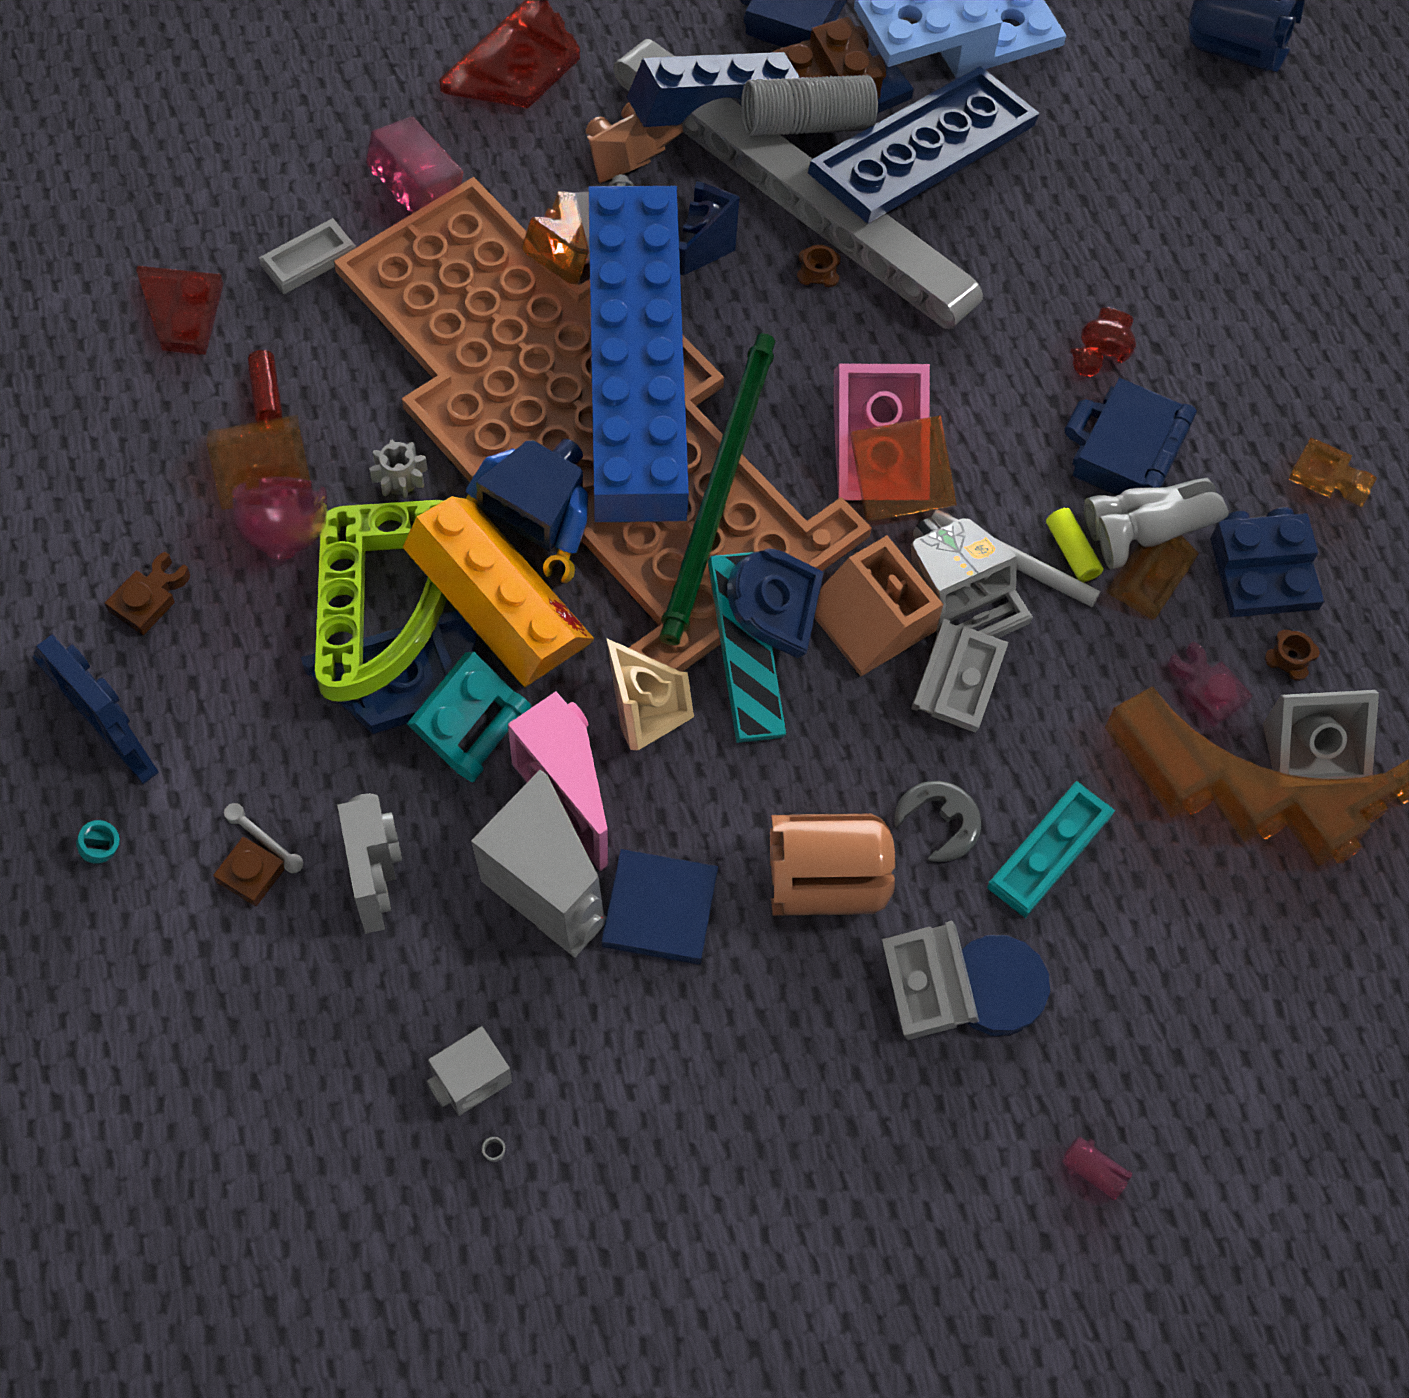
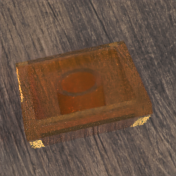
(256, 452)

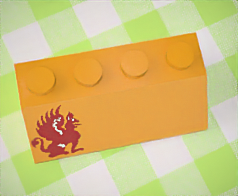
(495, 589)

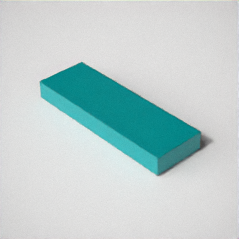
(1050, 849)

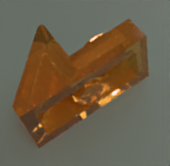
(559, 239)

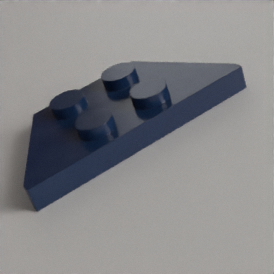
(404, 695)
(95, 702)

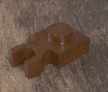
(146, 599)

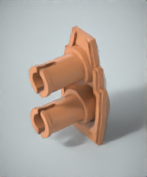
(626, 143)

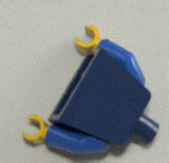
(537, 497)

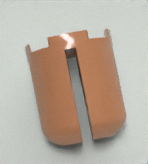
(831, 864)

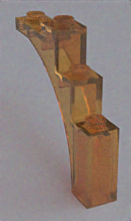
(1192, 772)

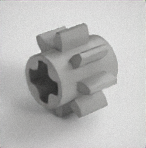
(398, 468)

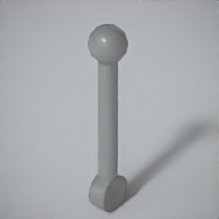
(235, 814)

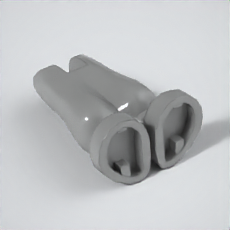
(1151, 516)

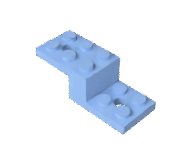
(961, 30)

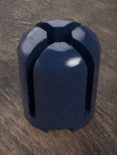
(1245, 29)

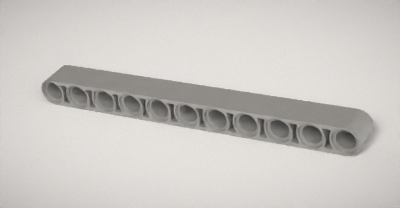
(781, 173)

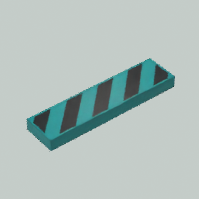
(747, 665)

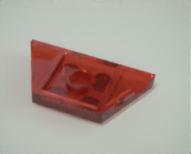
(516, 58)

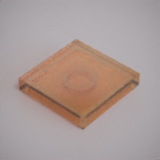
(903, 468)

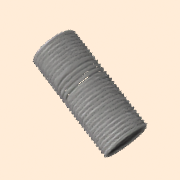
(821, 106)

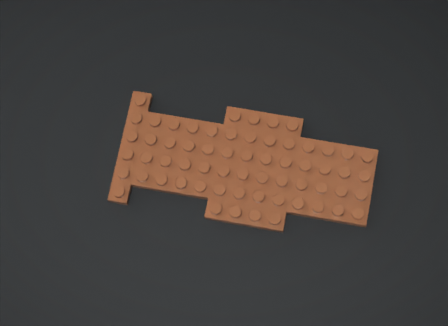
(517, 368)

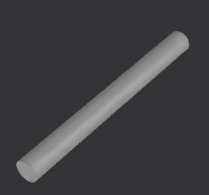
(1040, 570)

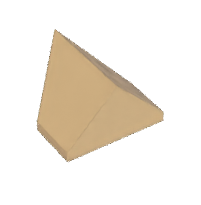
(648, 696)

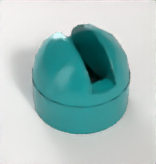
(95, 834)

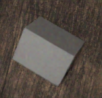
(1323, 734)

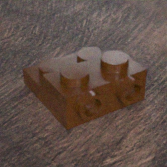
(836, 51)

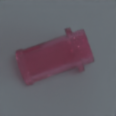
(1096, 1167)

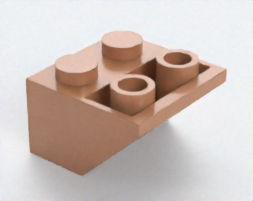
(876, 606)

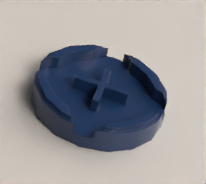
(1006, 984)

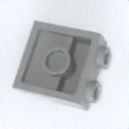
(370, 852)

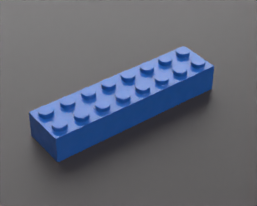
(637, 355)

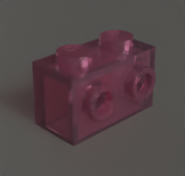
(411, 163)

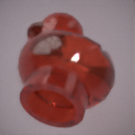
(1106, 335)

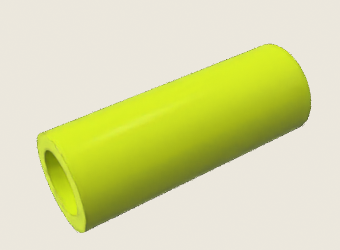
(1074, 545)

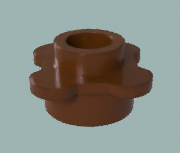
(818, 256)
(1300, 645)

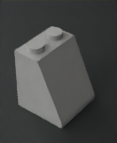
(540, 865)

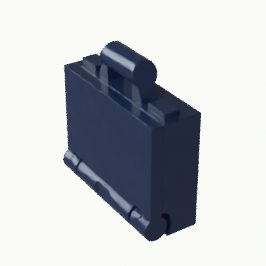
(788, 20)
(1132, 439)

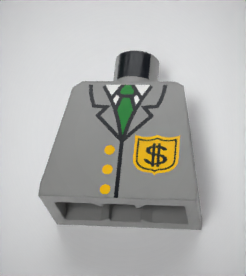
(962, 564)

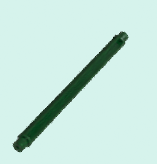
(684, 593)

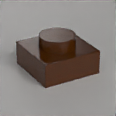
(249, 871)

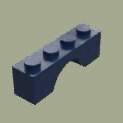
(674, 87)

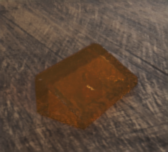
(1153, 575)

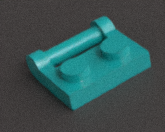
(456, 708)

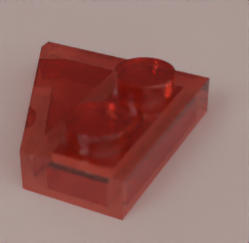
(181, 306)

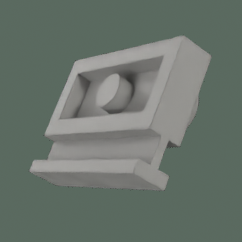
(960, 675)
(930, 980)

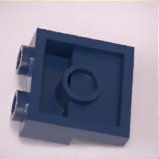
(1267, 563)

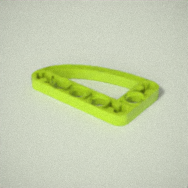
(363, 536)

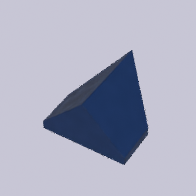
(709, 227)

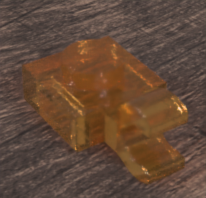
(1327, 469)

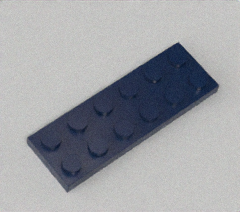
(922, 144)

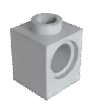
(468, 1072)

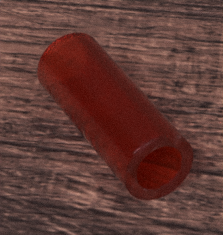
(264, 385)

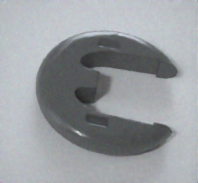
(956, 805)

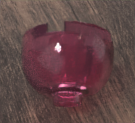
(280, 515)

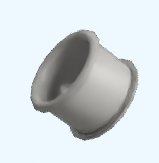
(493, 1140)

